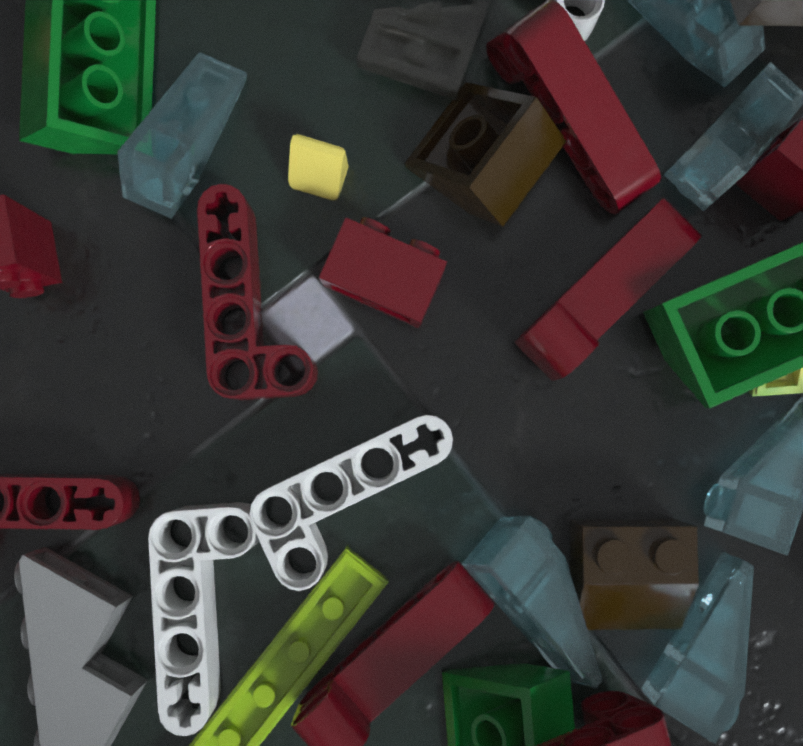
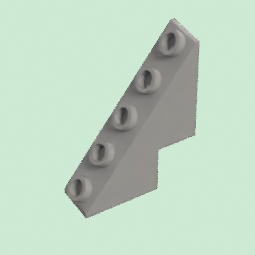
(66, 625)

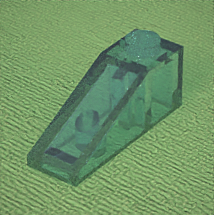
(705, 34)
(178, 135)
(736, 137)
(763, 489)
(536, 591)
(706, 661)

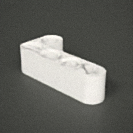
(357, 485)
(192, 617)

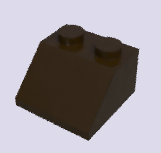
(487, 150)
(634, 572)

